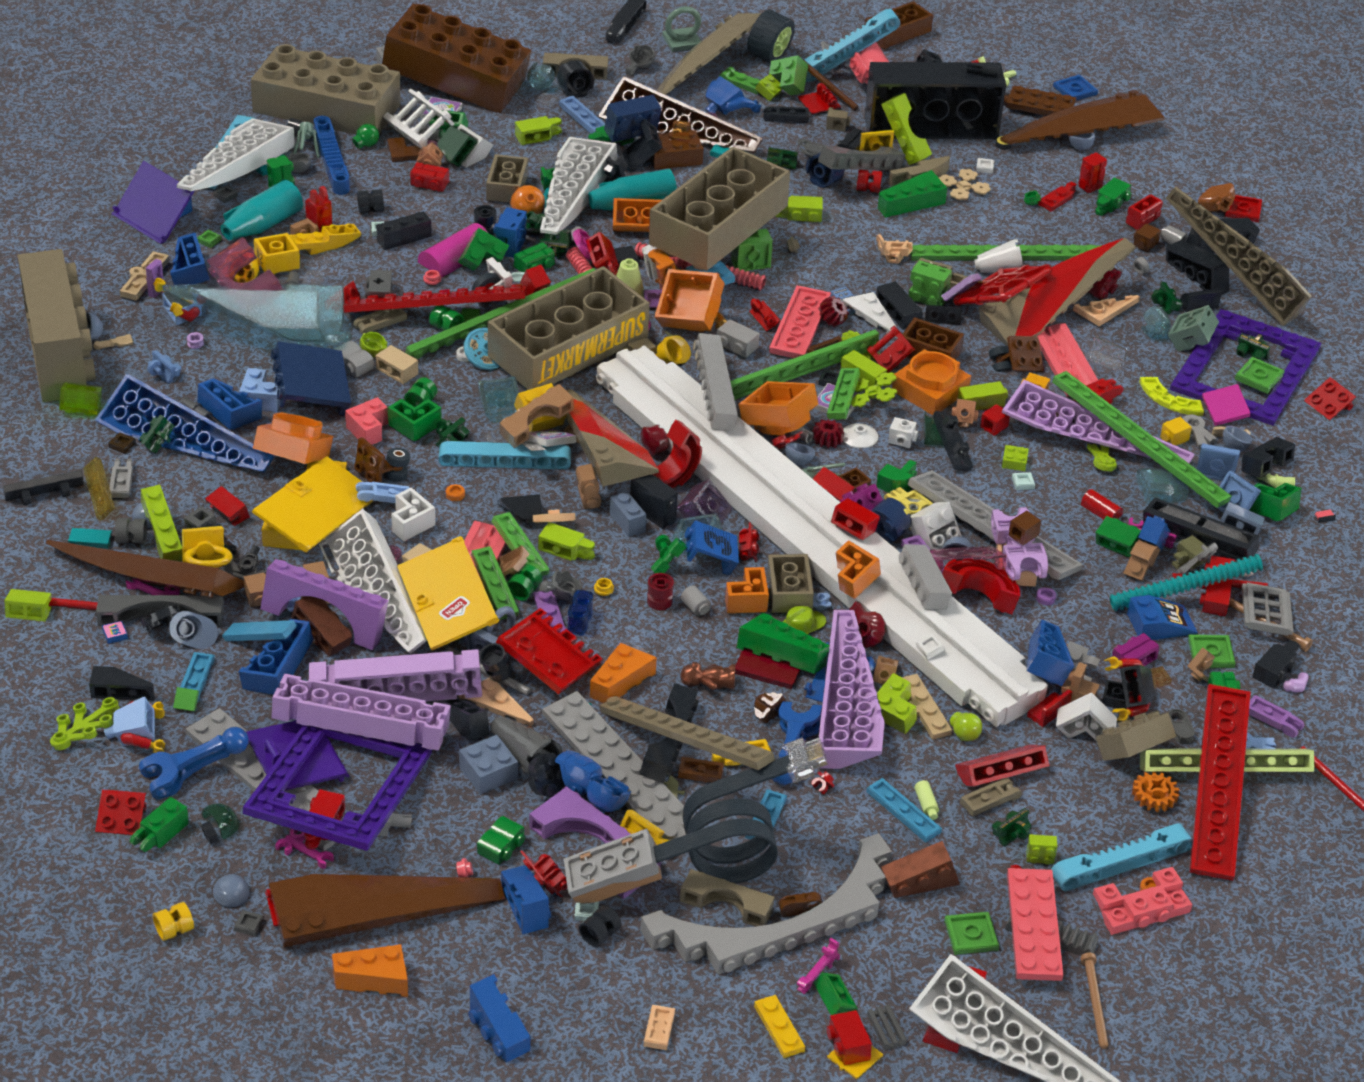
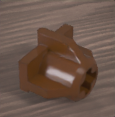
(768, 706)

